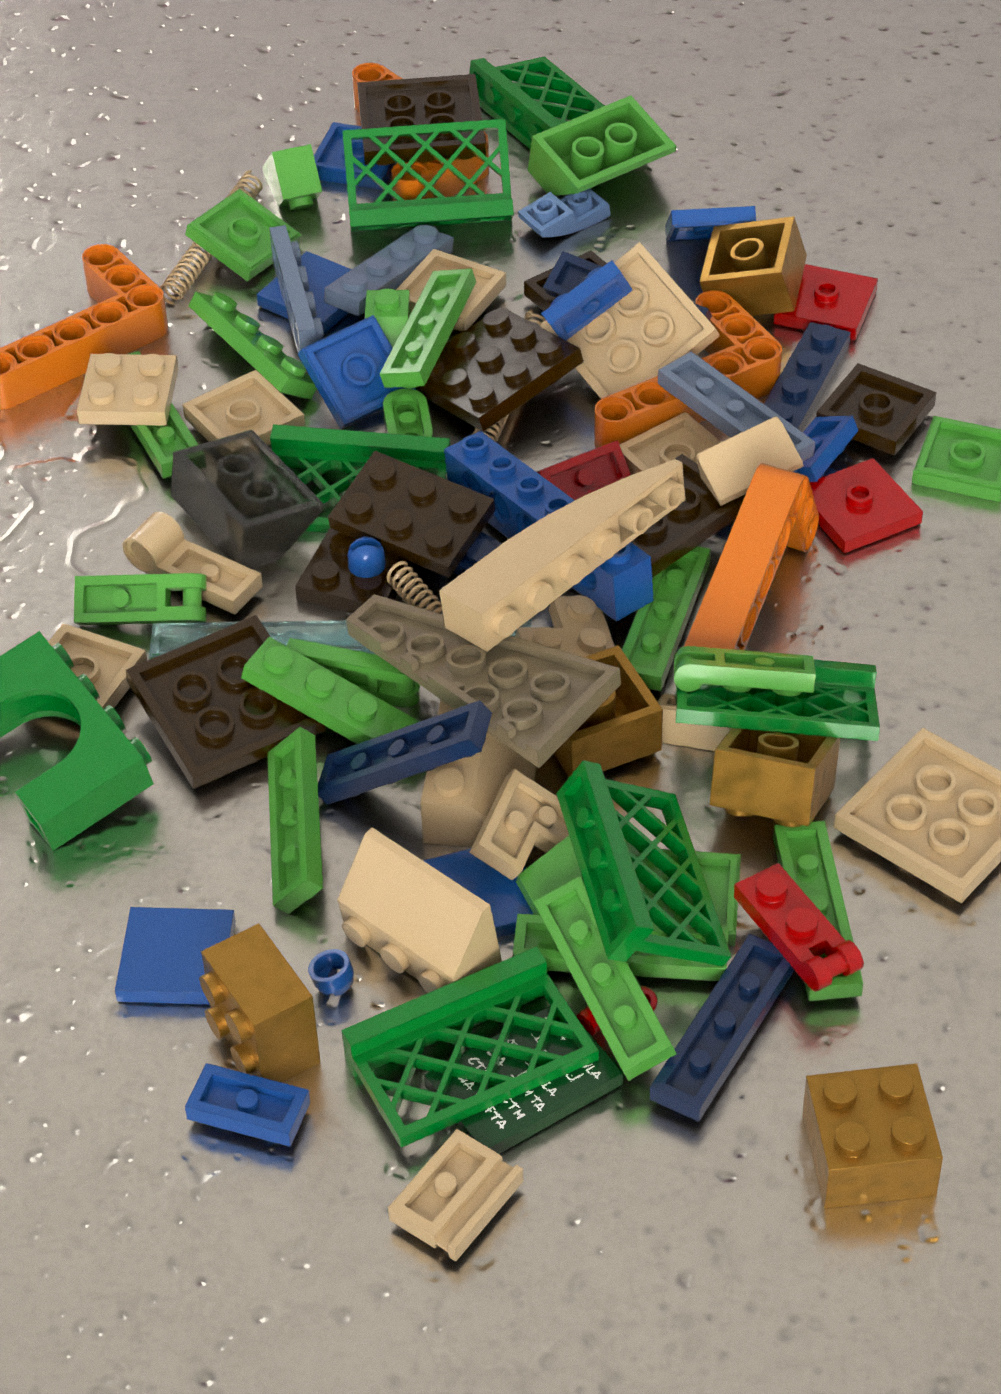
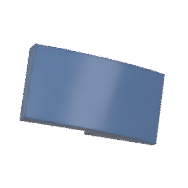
(565, 216)

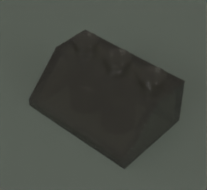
(243, 497)

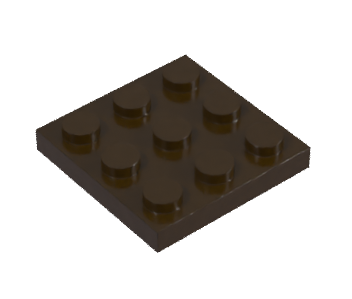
(420, 103)
(497, 368)
(206, 708)

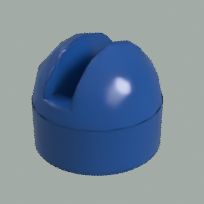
(366, 557)
(324, 972)

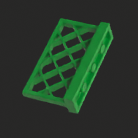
(516, 101)
(429, 211)
(348, 451)
(839, 707)
(613, 871)
(449, 1017)

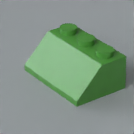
(596, 148)

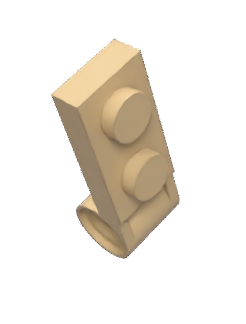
(161, 549)

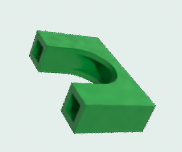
(103, 765)

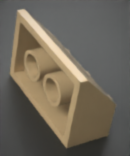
(462, 791)
(415, 915)

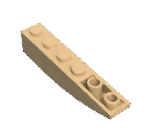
(556, 554)

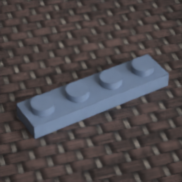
(386, 268)
(293, 284)
(722, 400)

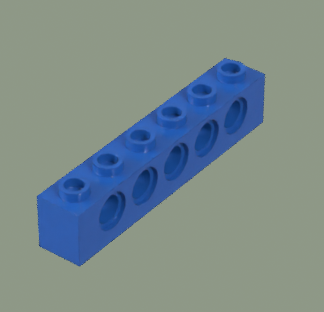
(525, 497)

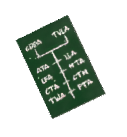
(538, 1108)

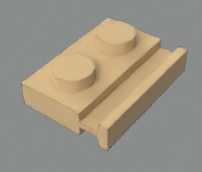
(455, 1194)

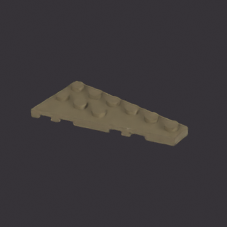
(530, 688)

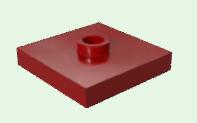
(831, 300)
(863, 505)

